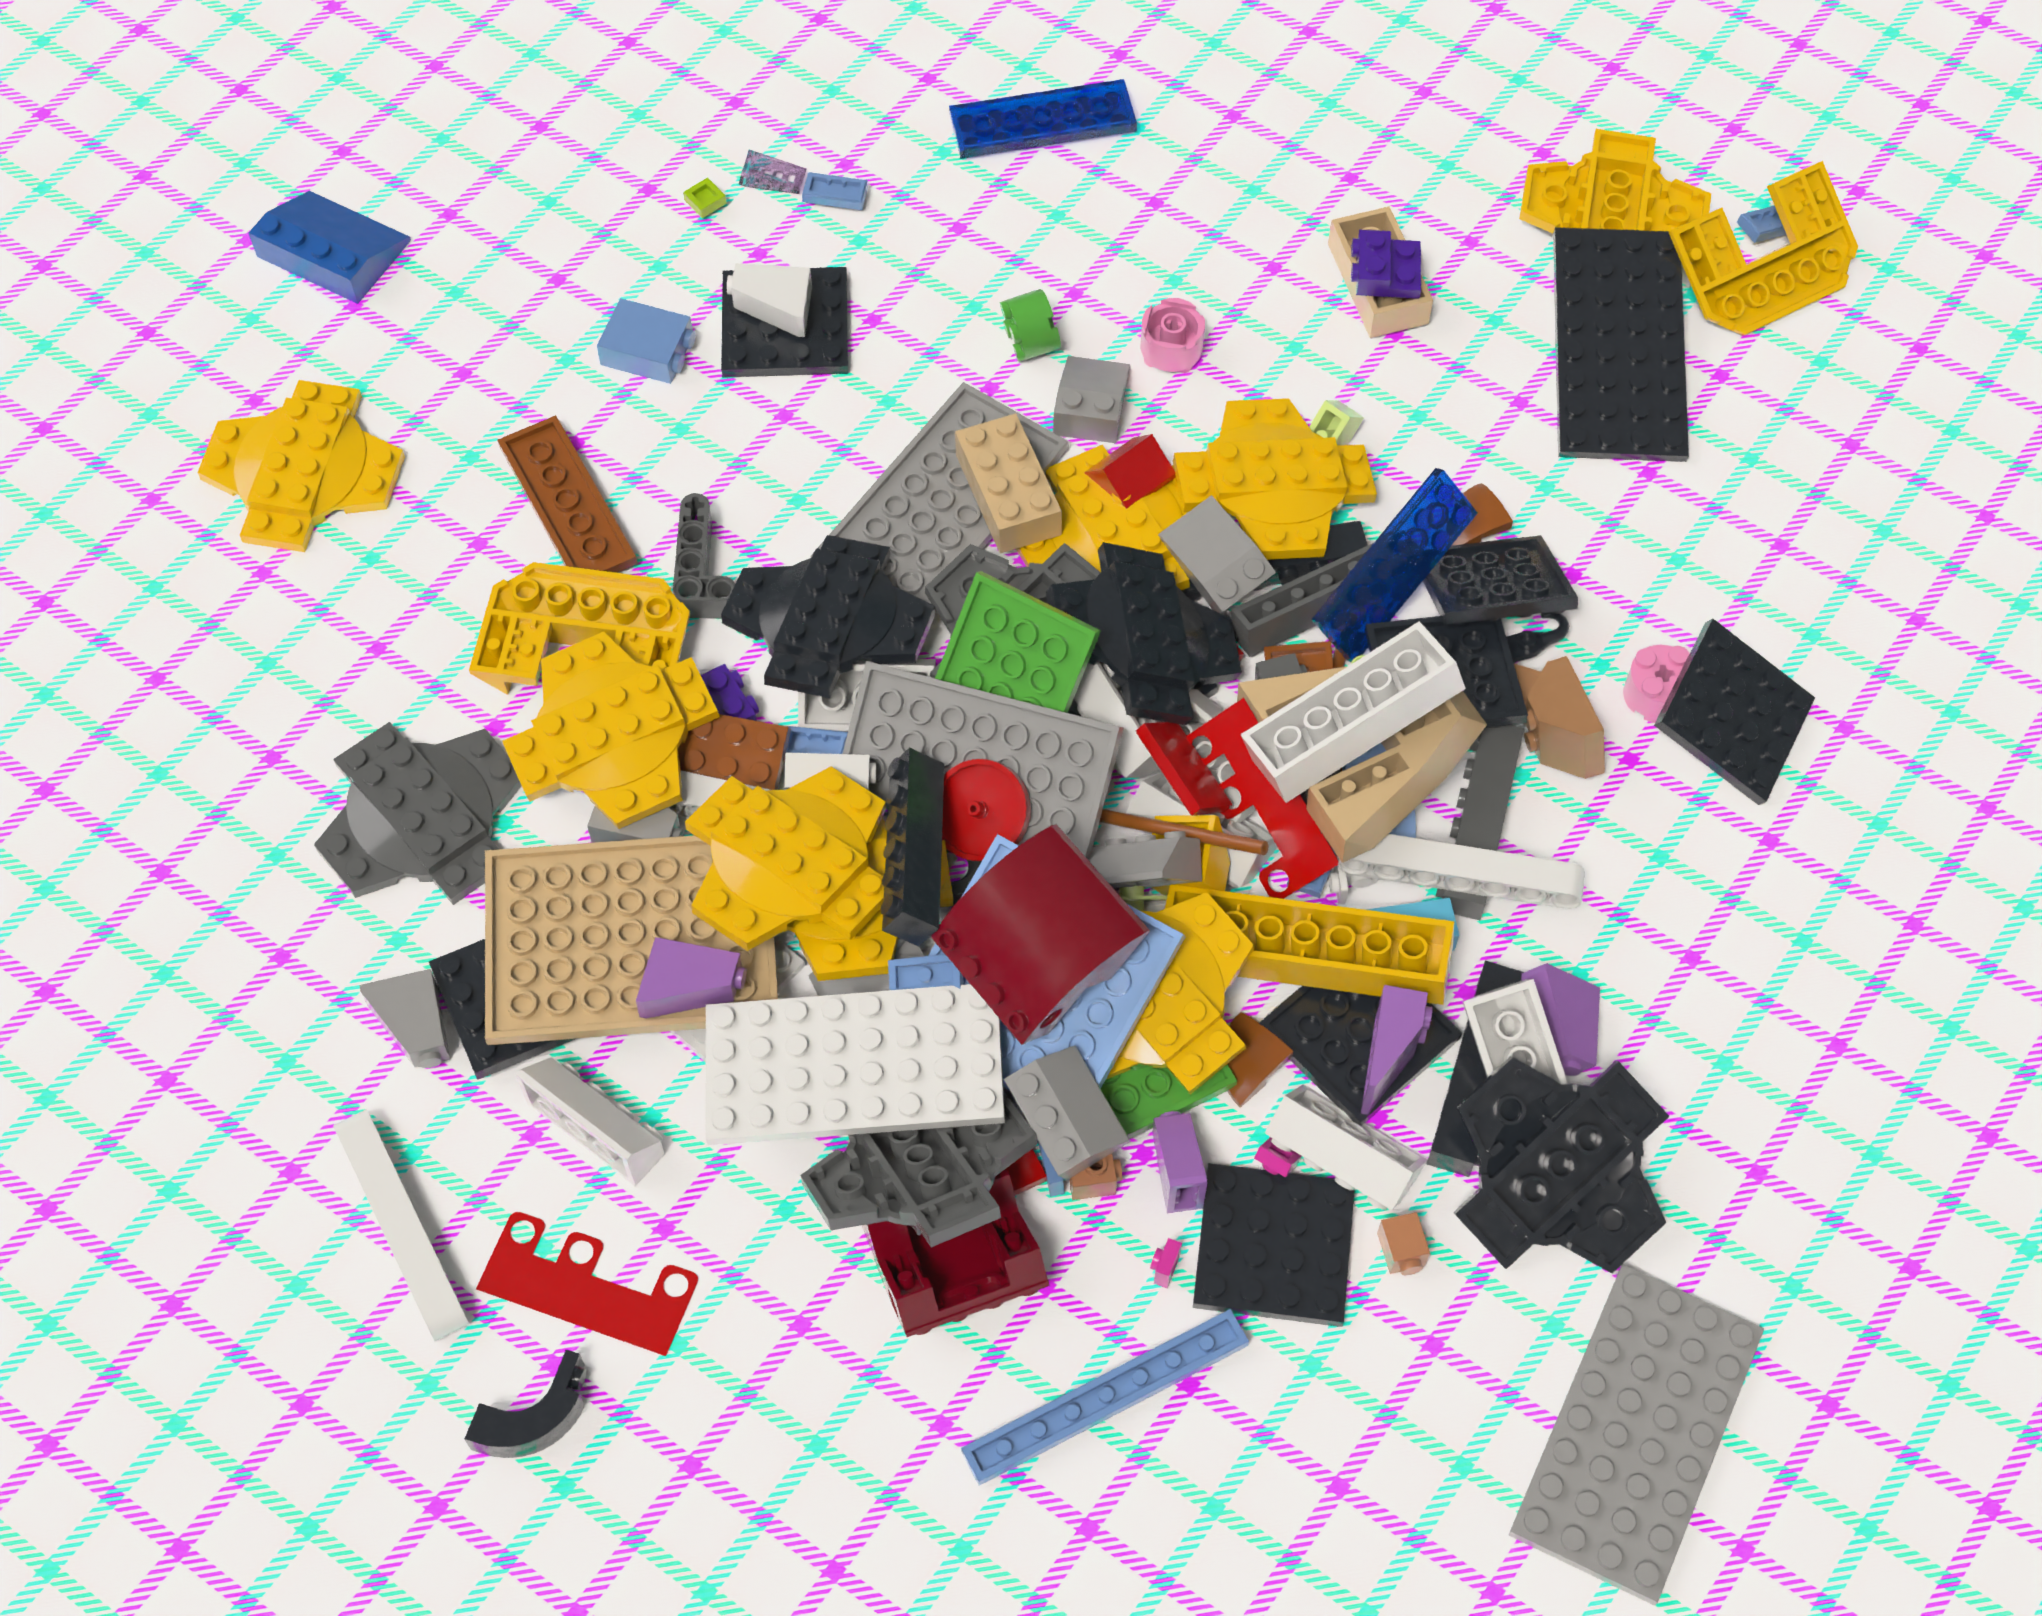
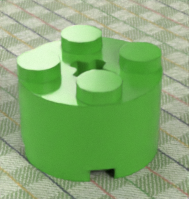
(1030, 324)

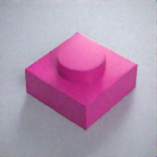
(1275, 1159)
(1165, 1262)

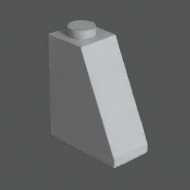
(658, 825)
(411, 1015)

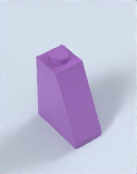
(687, 978)
(1571, 1013)
(1179, 1162)

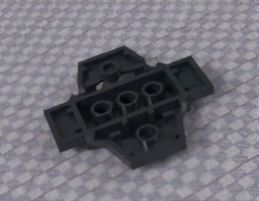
(828, 615)
(1150, 633)
(1561, 1164)

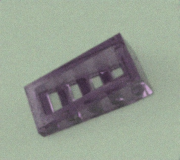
(758, 163)

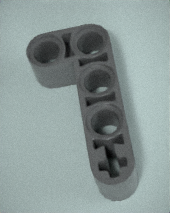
(696, 582)

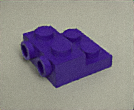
(1386, 265)
(727, 695)

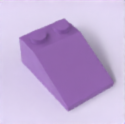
(1398, 1028)

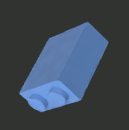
(646, 341)

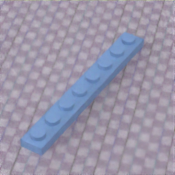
(1104, 1397)

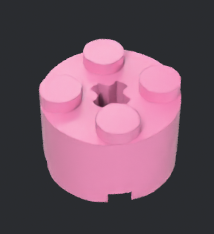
(1172, 335)
(1652, 678)

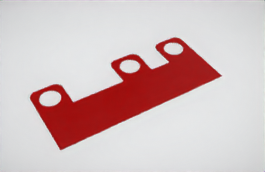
(1291, 826)
(574, 1295)

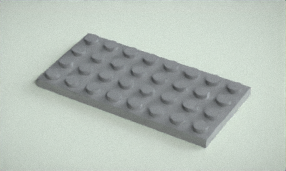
(924, 499)
(1056, 754)
(1637, 1434)

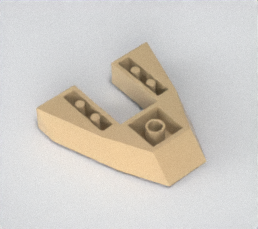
(1374, 796)

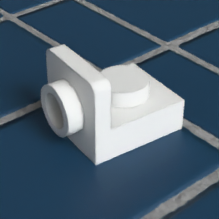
(1340, 881)

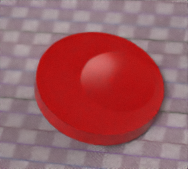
(981, 802)

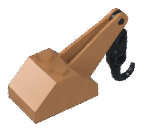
(1560, 716)

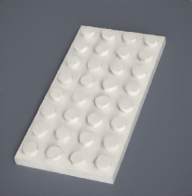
(851, 1065)

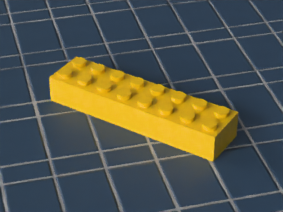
(1336, 944)

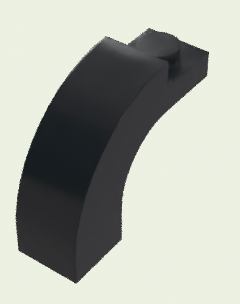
(537, 1427)

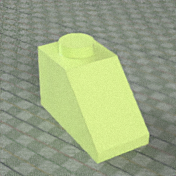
(1336, 421)

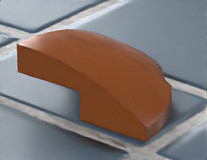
(1491, 515)
(1259, 1060)

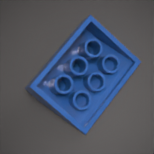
(327, 244)

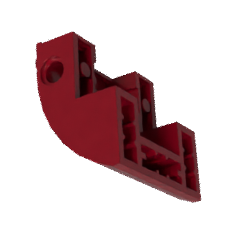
(1039, 933)
(961, 1274)

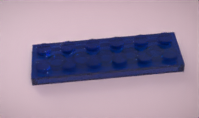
(1042, 118)
(1395, 563)

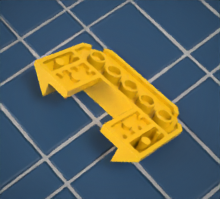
(1782, 281)
(568, 607)

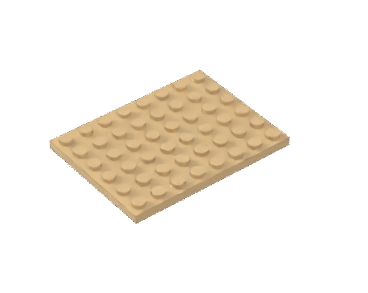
(577, 931)

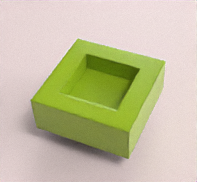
(704, 197)

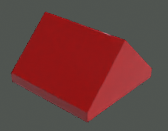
(1133, 470)

